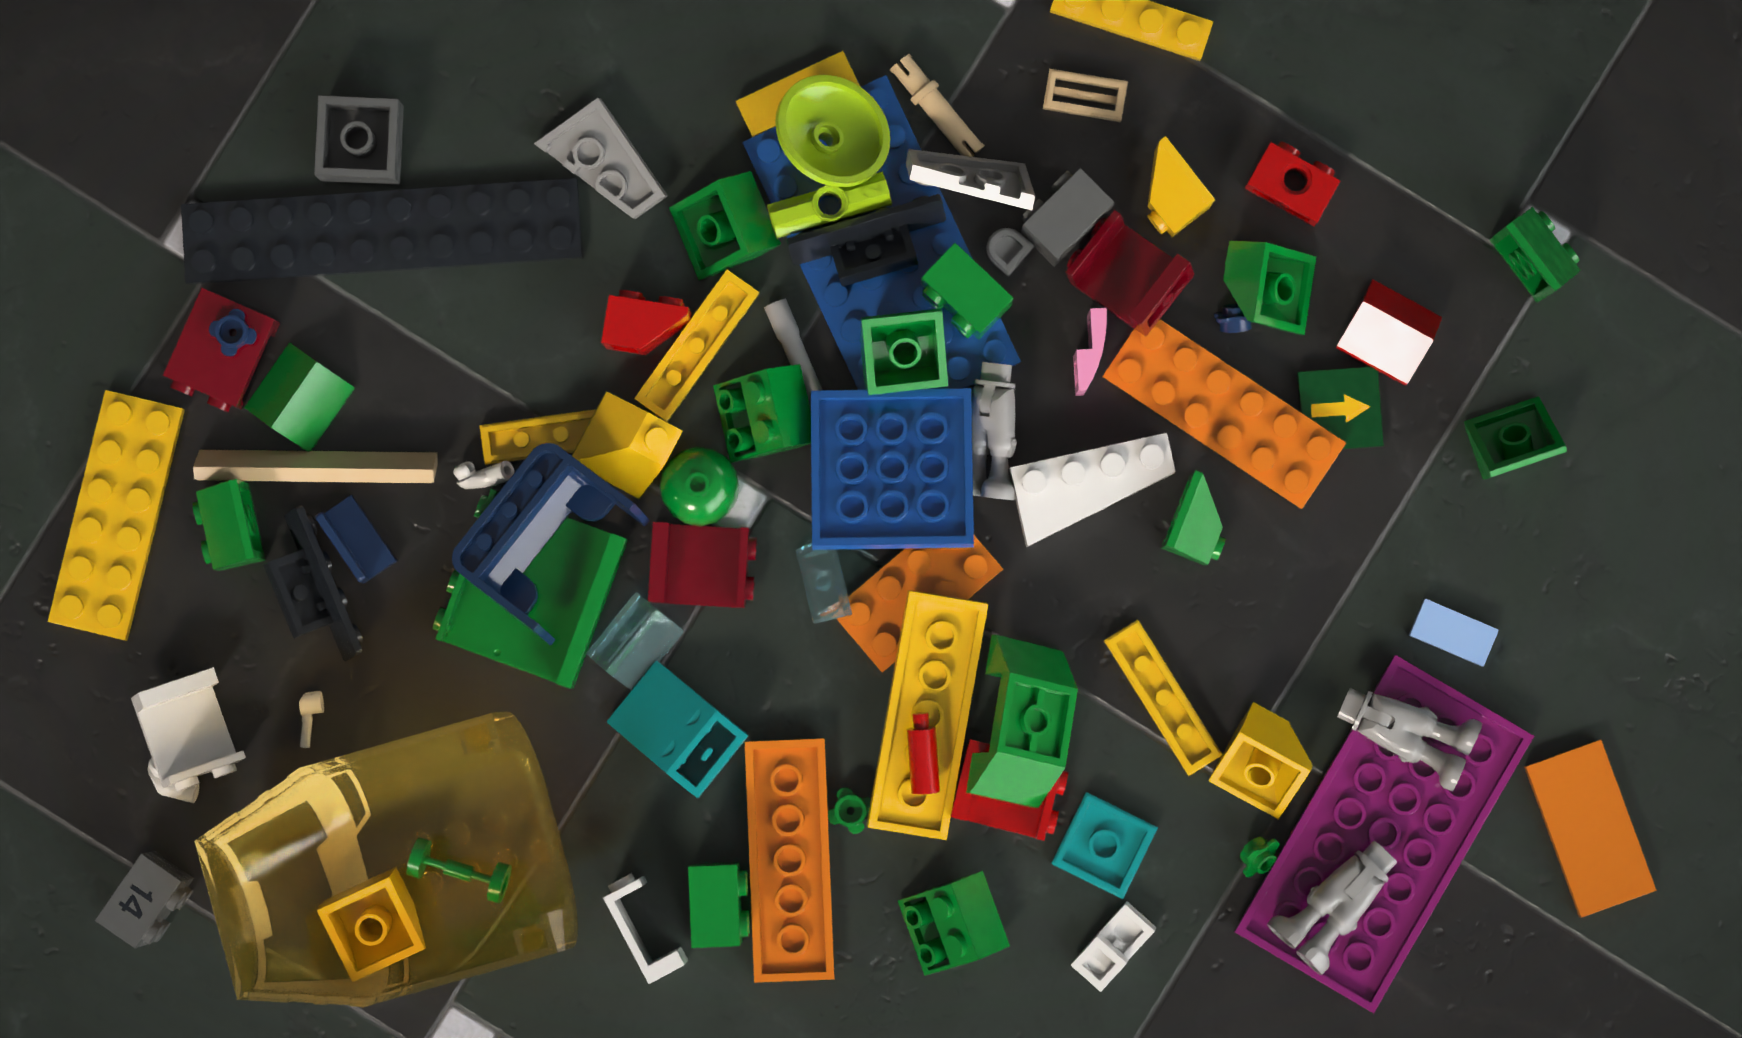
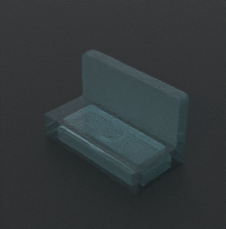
(634, 641)

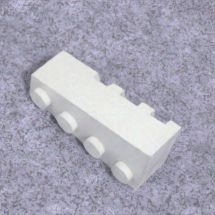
(1076, 485)

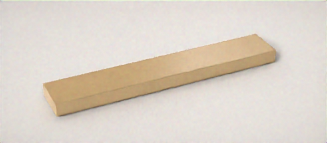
(316, 466)

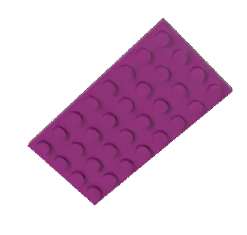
(1406, 811)

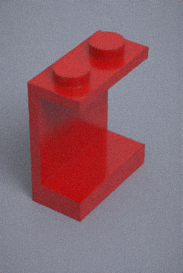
(1002, 814)

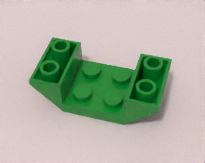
(1029, 723)

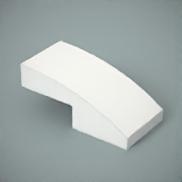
(1113, 946)

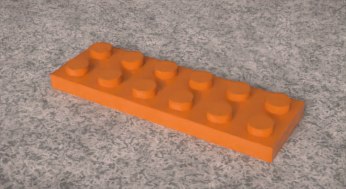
(1225, 411)
(789, 860)

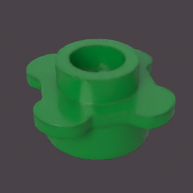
(839, 813)
(1259, 856)

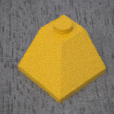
(1175, 191)
(626, 445)
(1263, 762)

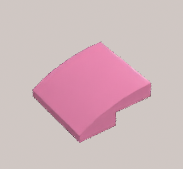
(1087, 360)

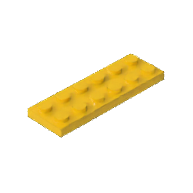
(116, 515)
(935, 676)

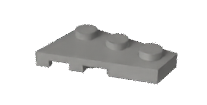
(975, 176)

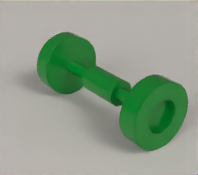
(421, 858)

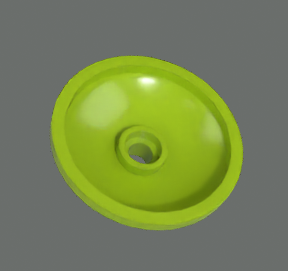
(841, 117)

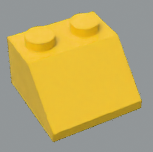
(373, 924)

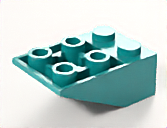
(677, 729)

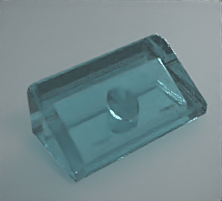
(823, 583)

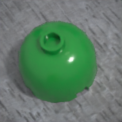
(699, 486)

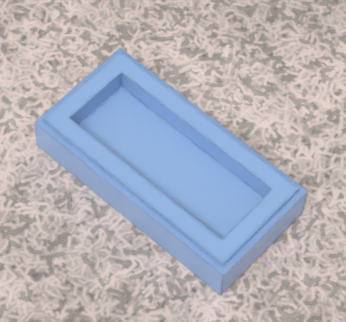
(1453, 632)

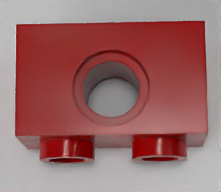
(1269, 183)

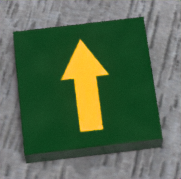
(1344, 404)

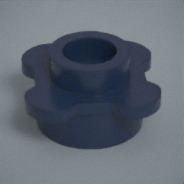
(1232, 319)
(221, 329)

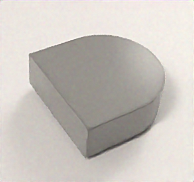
(1007, 249)

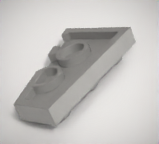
(605, 158)

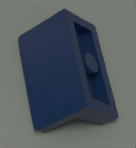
(356, 539)

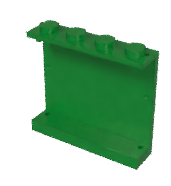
(572, 587)

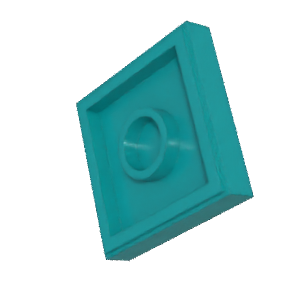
(1104, 845)

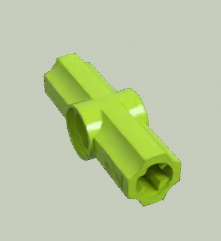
(803, 212)

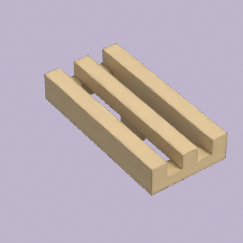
(1118, 100)

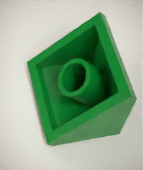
(299, 397)
(1513, 437)

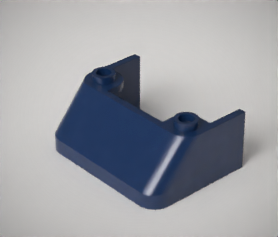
(523, 521)

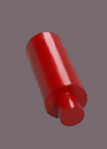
(923, 756)

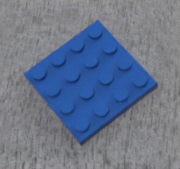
(892, 469)

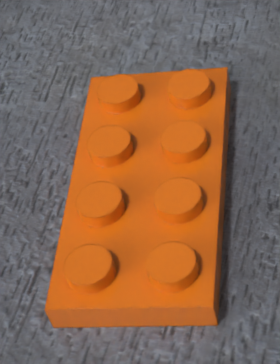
(881, 600)

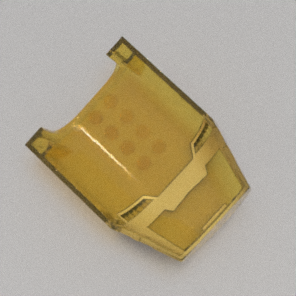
(359, 815)

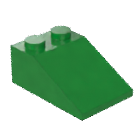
(1536, 254)

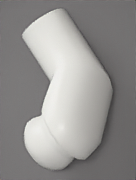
(488, 477)

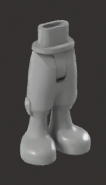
(994, 431)
(1401, 729)
(1342, 896)

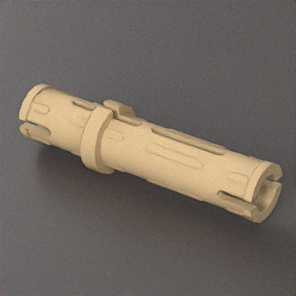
(936, 106)

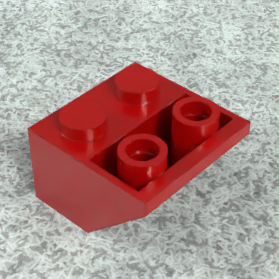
(642, 325)

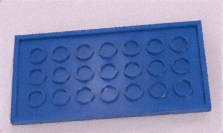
(893, 291)

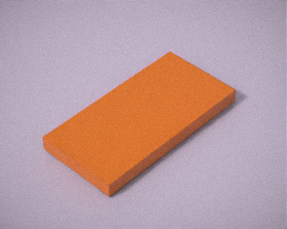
(1590, 828)

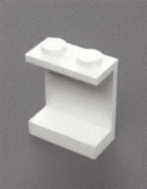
(186, 730)
(651, 969)

